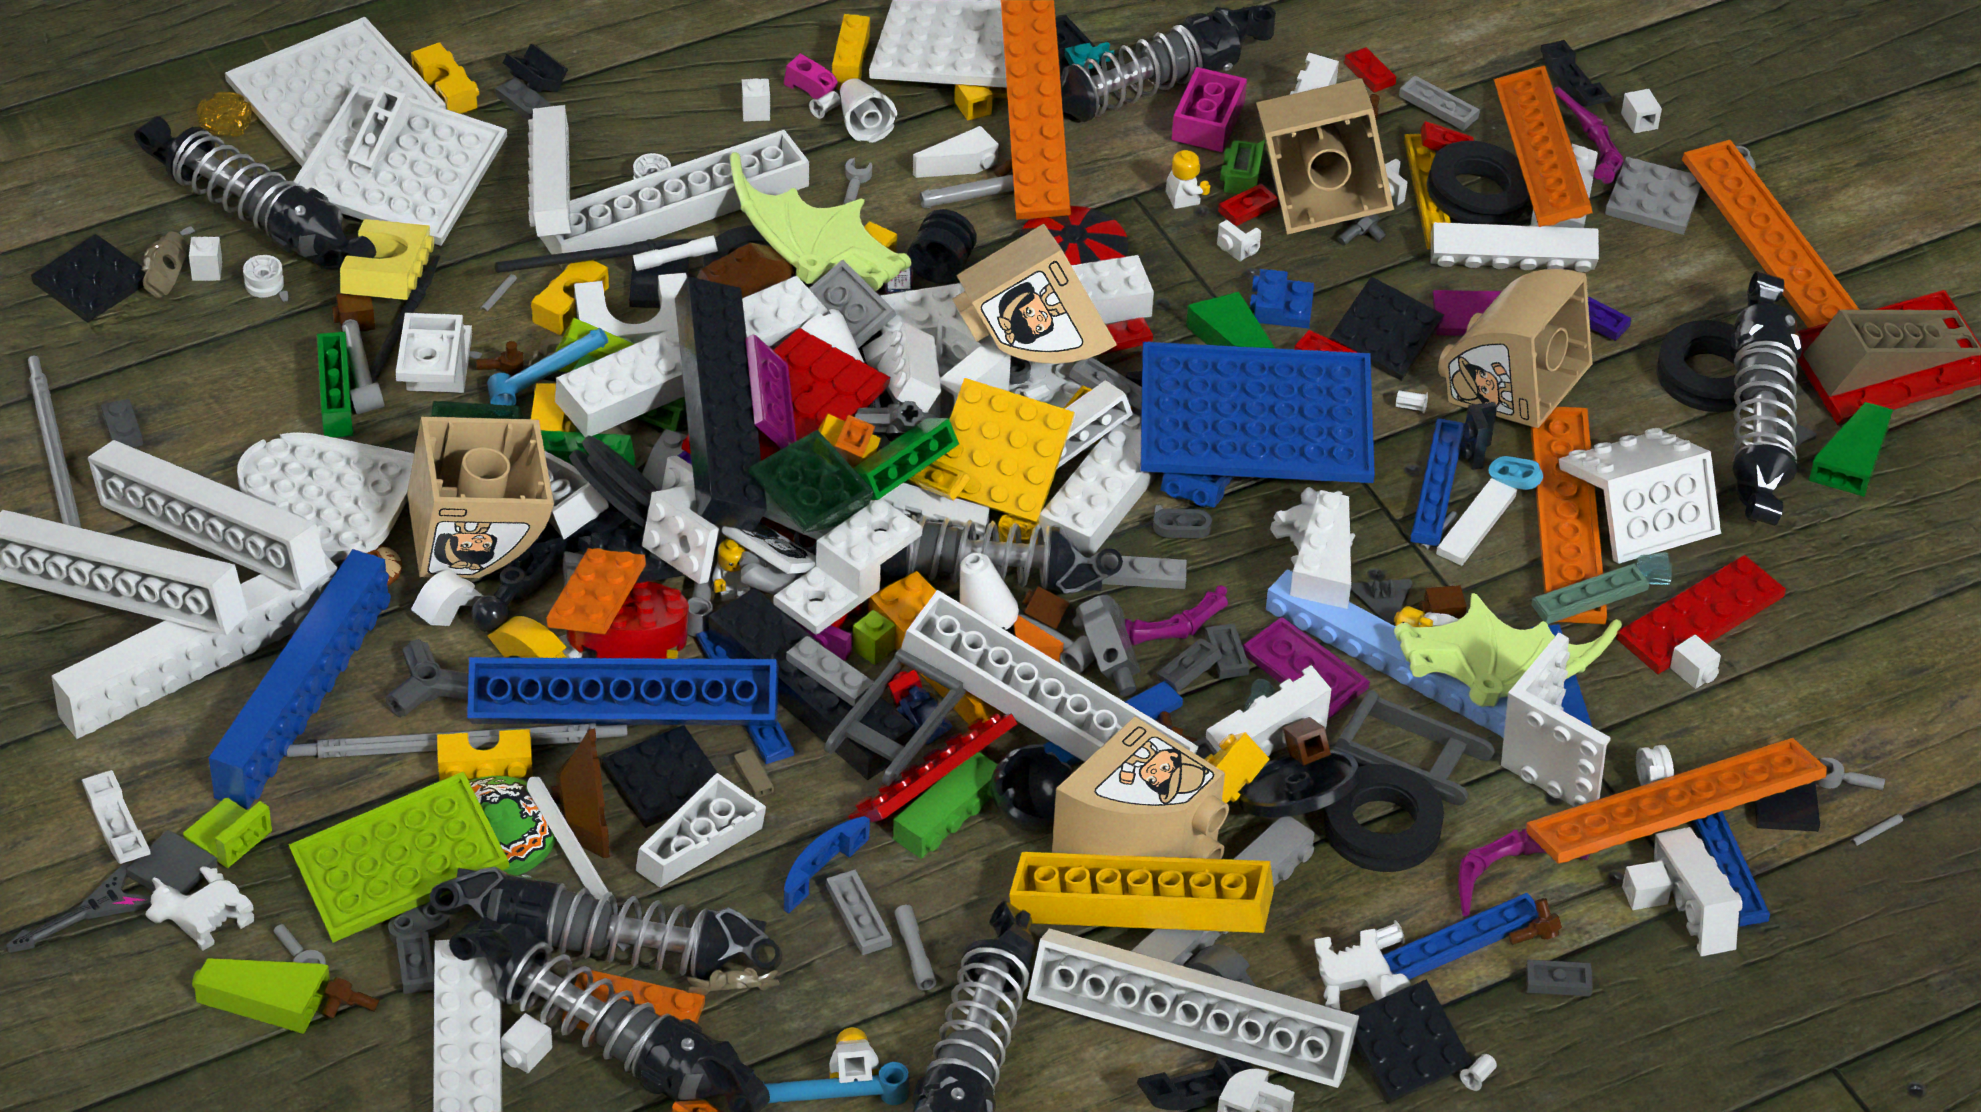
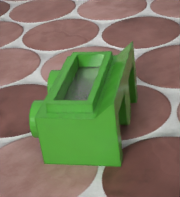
(1243, 166)

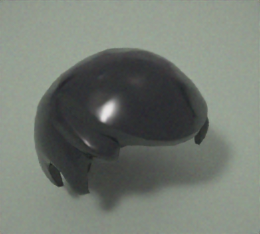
(1027, 785)

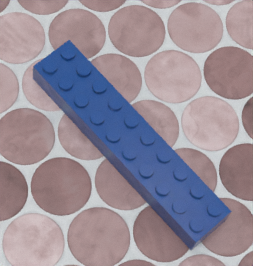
(299, 679)
(623, 691)

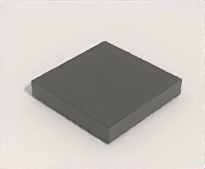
(173, 863)

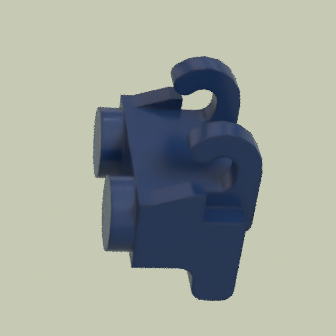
(918, 708)

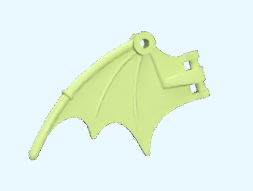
(817, 237)
(1488, 652)

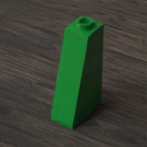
(1226, 323)
(1854, 451)

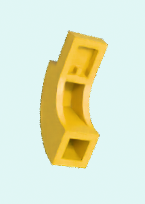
(526, 639)

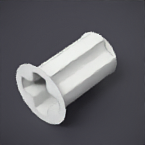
(824, 104)
(1035, 392)
(1412, 400)
(1390, 935)
(1478, 1072)

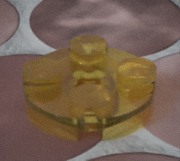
(211, 114)

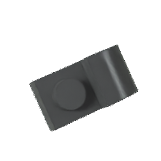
(1222, 962)

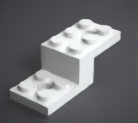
(847, 565)

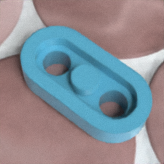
(1516, 472)

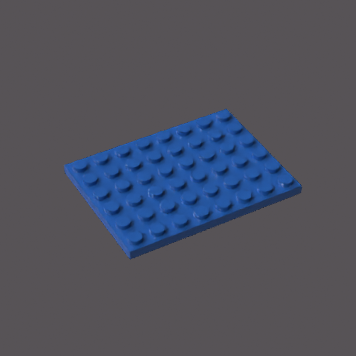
(1256, 412)

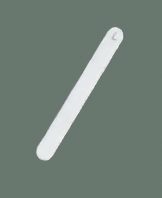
(566, 837)

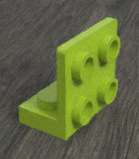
(230, 830)

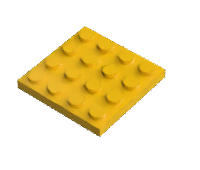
(1007, 448)

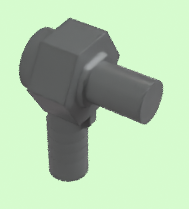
(1363, 225)

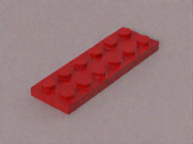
(1703, 610)
(936, 765)

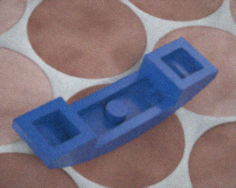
(842, 838)

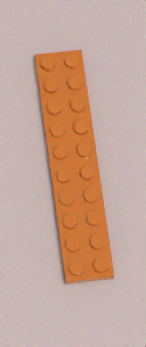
(1035, 109)
(1542, 147)
(1768, 232)
(1566, 508)
(1675, 800)

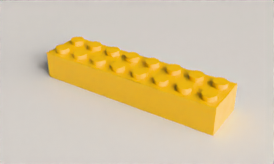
(1144, 891)

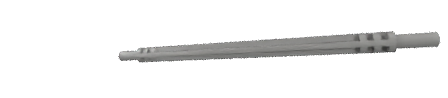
(53, 444)
(428, 741)

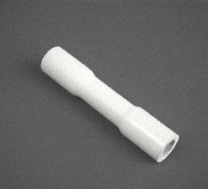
(691, 249)

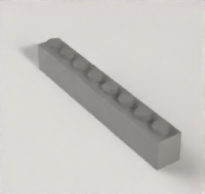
(1283, 844)

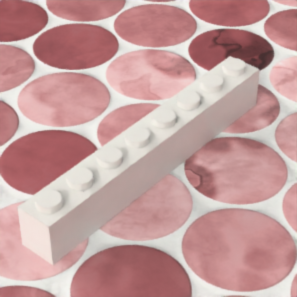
(549, 171)

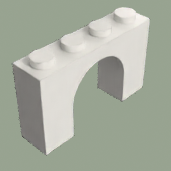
(593, 310)

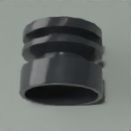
(942, 246)

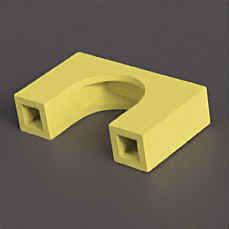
(404, 254)

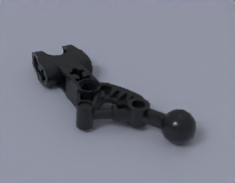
(492, 610)

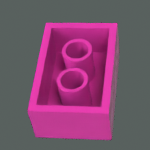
(1209, 109)

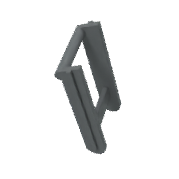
(1454, 739)
(898, 754)

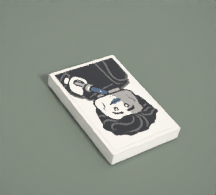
(773, 548)

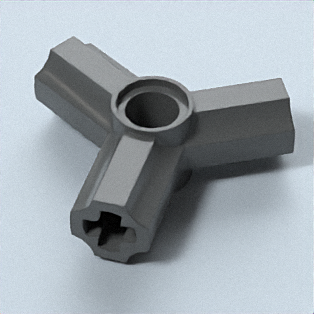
(895, 419)
(426, 681)

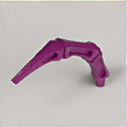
(1610, 157)
(1179, 625)
(1481, 858)

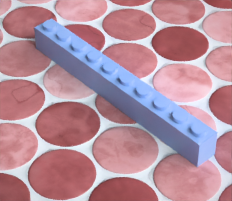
(1375, 644)

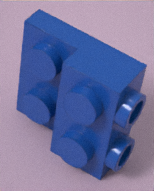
(1281, 300)
(1200, 488)

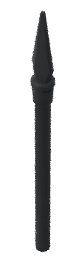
(587, 255)
(411, 304)

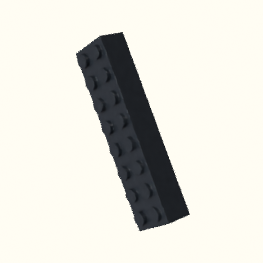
(759, 630)

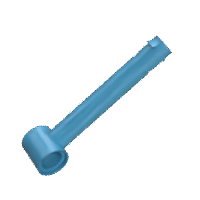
(504, 387)
(831, 1088)

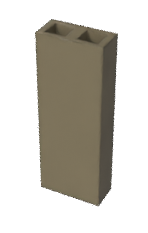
(753, 773)

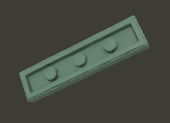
(1590, 593)

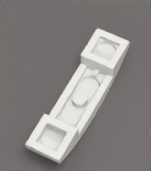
(114, 817)

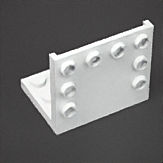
(1654, 491)
(1546, 742)

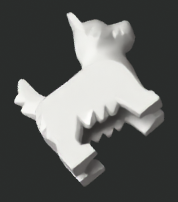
(1296, 520)
(202, 910)
(1356, 968)

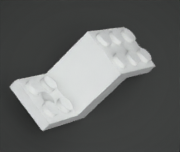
(434, 352)
(967, 359)
(676, 529)

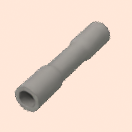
(919, 962)

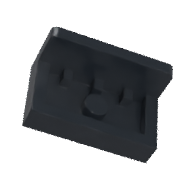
(537, 69)
(1478, 433)

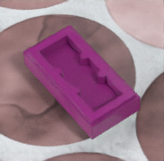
(834, 640)

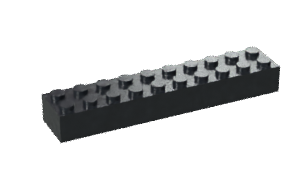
(719, 403)

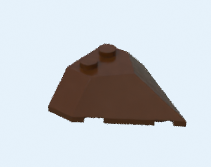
(749, 268)
(582, 797)

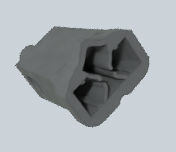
(1109, 640)

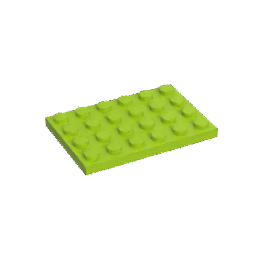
(396, 855)

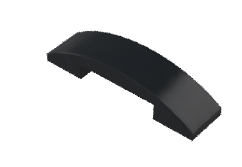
(1569, 77)
(1191, 1089)

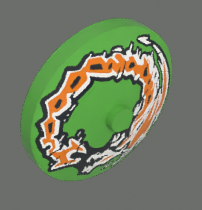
(515, 821)

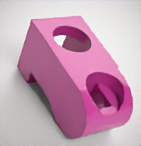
(809, 77)

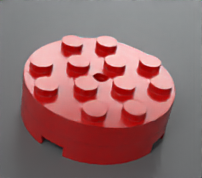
(645, 626)

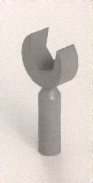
(855, 177)
(1837, 775)
(296, 949)

